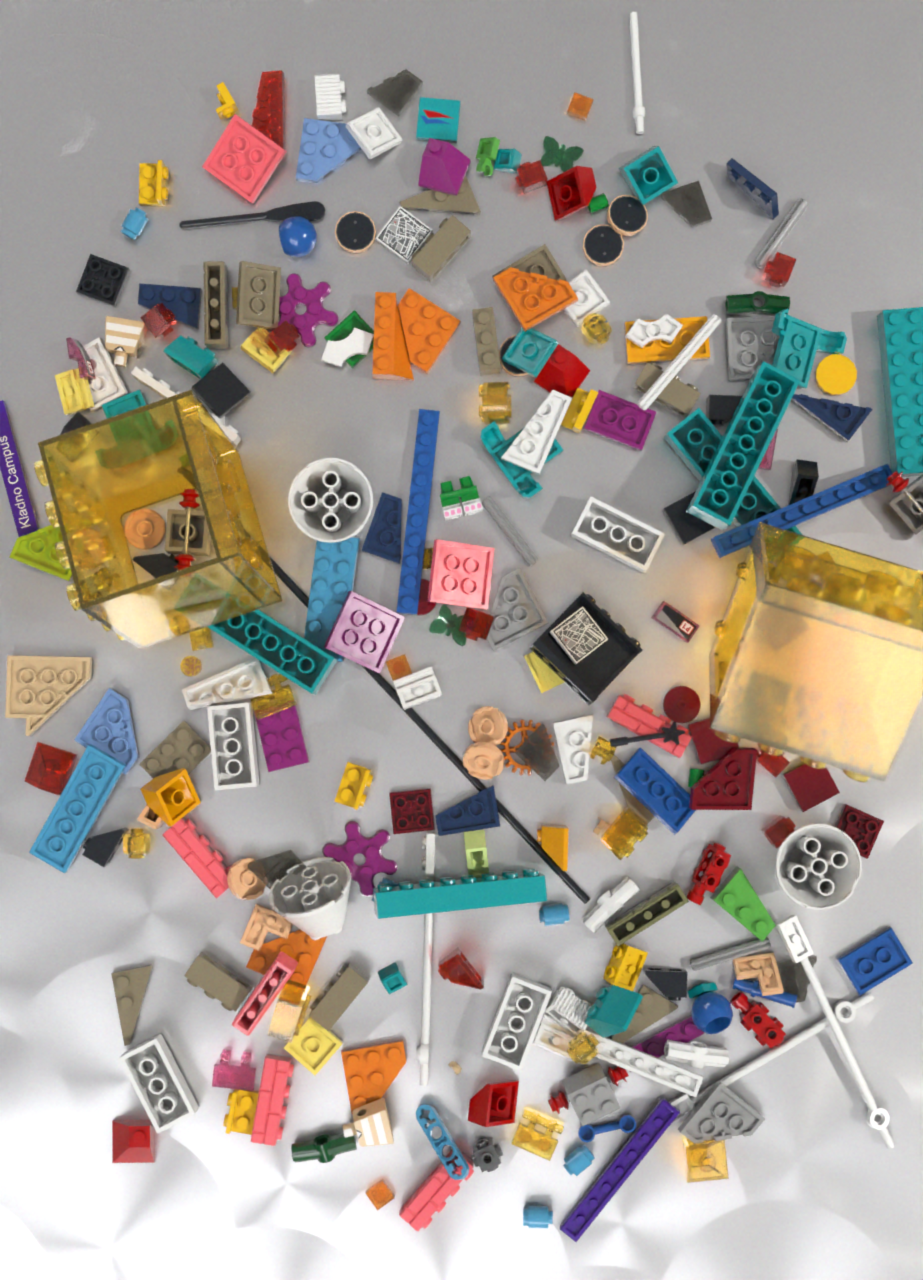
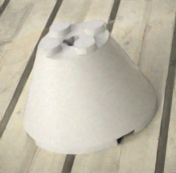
(318, 487)
(818, 866)
(314, 897)

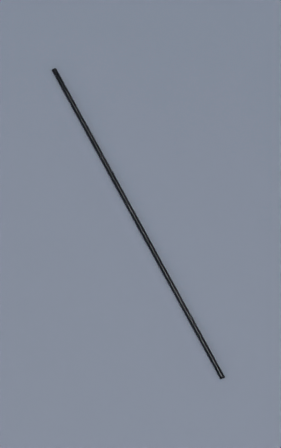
(449, 754)

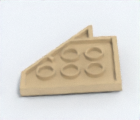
(42, 685)

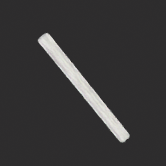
(679, 362)

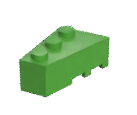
(743, 904)

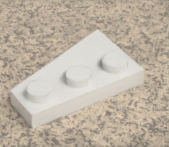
(108, 382)
(573, 744)

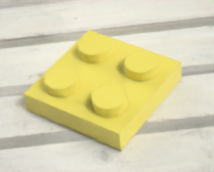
(313, 1046)

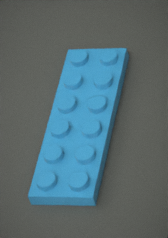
(330, 584)
(77, 808)

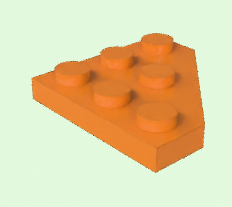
(533, 295)
(425, 329)
(297, 946)
(372, 1070)

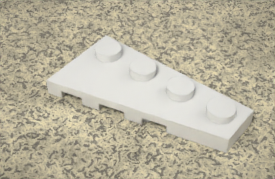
(537, 437)
(234, 684)

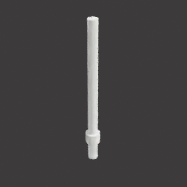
(638, 110)

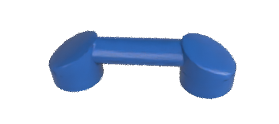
(625, 1123)

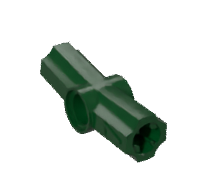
(744, 303)
(322, 1148)

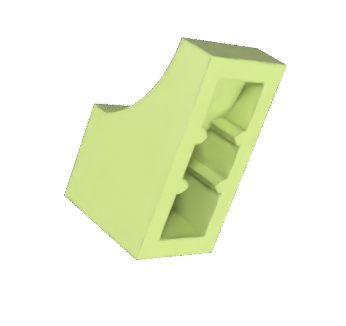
(476, 853)

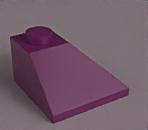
(443, 167)

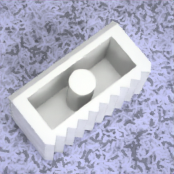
(329, 98)
(568, 1010)

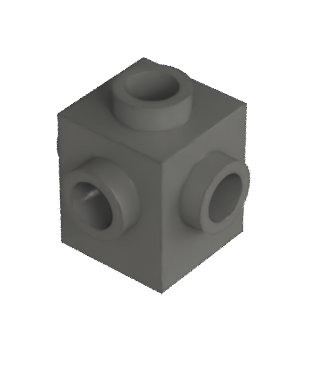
(483, 1148)

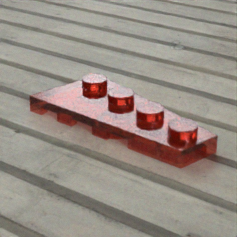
(270, 107)

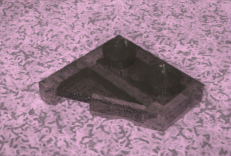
(396, 91)
(689, 203)
(539, 753)
(275, 867)
(794, 977)

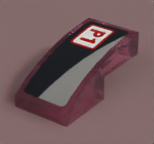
(78, 353)
(675, 621)

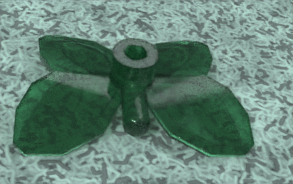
(559, 156)
(450, 623)

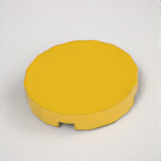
(836, 374)

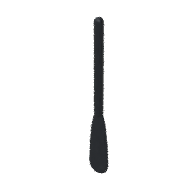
(310, 210)

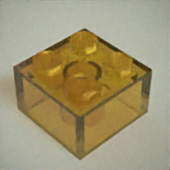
(290, 1011)

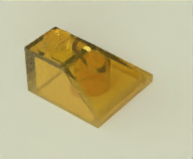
(705, 1160)

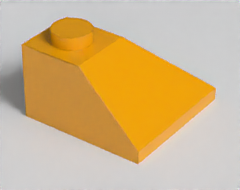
(171, 796)
(555, 843)

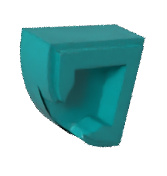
(701, 989)

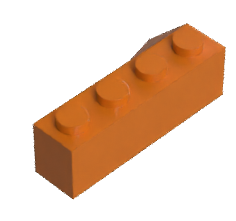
(389, 347)

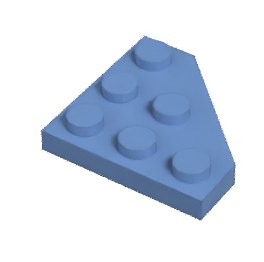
(323, 149)
(111, 729)

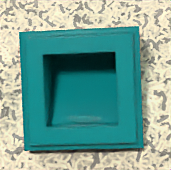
(508, 160)
(392, 978)

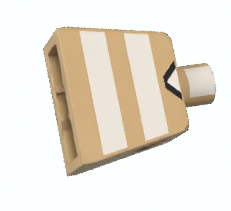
(124, 338)
(371, 1124)

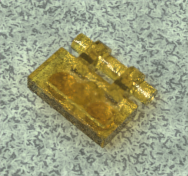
(272, 703)
(535, 1141)

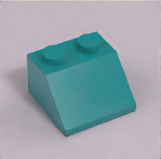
(648, 174)
(191, 357)
(612, 1010)

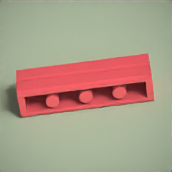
(643, 722)
(198, 855)
(264, 993)
(271, 1100)
(432, 1194)

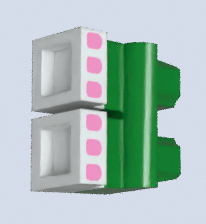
(468, 495)

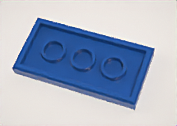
(656, 790)

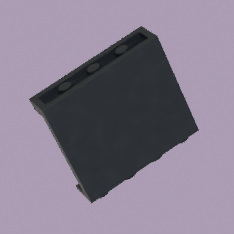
(598, 668)

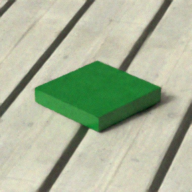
(345, 328)

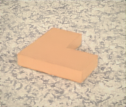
(260, 923)
(763, 967)

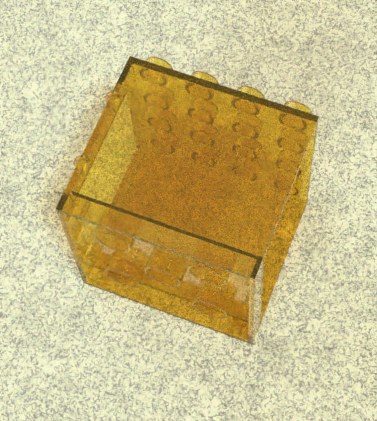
(135, 463)
(819, 654)

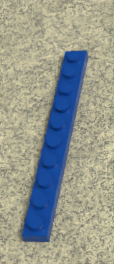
(804, 509)
(418, 512)

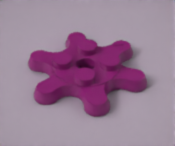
(315, 312)
(370, 848)

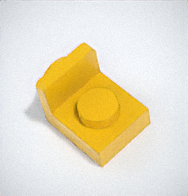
(228, 105)

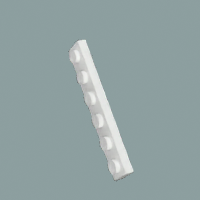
(163, 390)
(647, 1065)

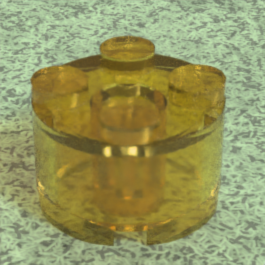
(495, 402)

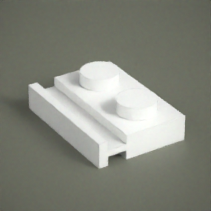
(417, 688)
(553, 1036)

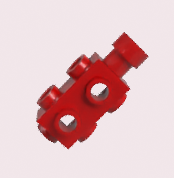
(712, 871)
(763, 1025)

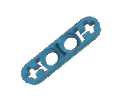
(440, 1143)

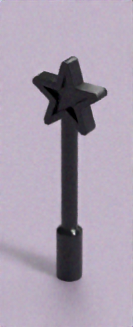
(668, 734)

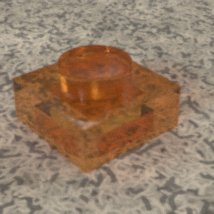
(580, 106)
(398, 667)
(380, 1194)

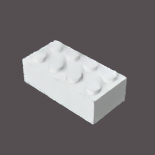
(617, 534)
(233, 746)
(516, 1021)
(159, 1083)

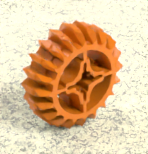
(511, 749)

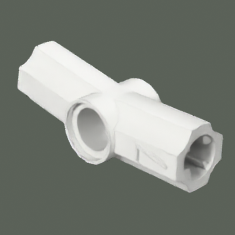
(610, 904)
(696, 1054)

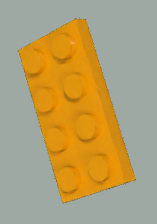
(664, 351)

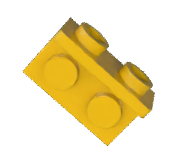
(152, 184)
(579, 409)
(353, 786)
(625, 966)
(241, 1111)

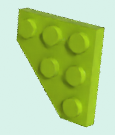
(39, 551)

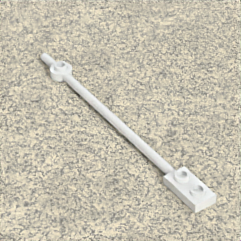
(799, 950)
(422, 1052)
(686, 1104)

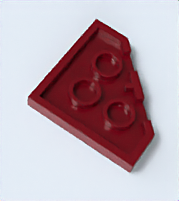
(728, 783)

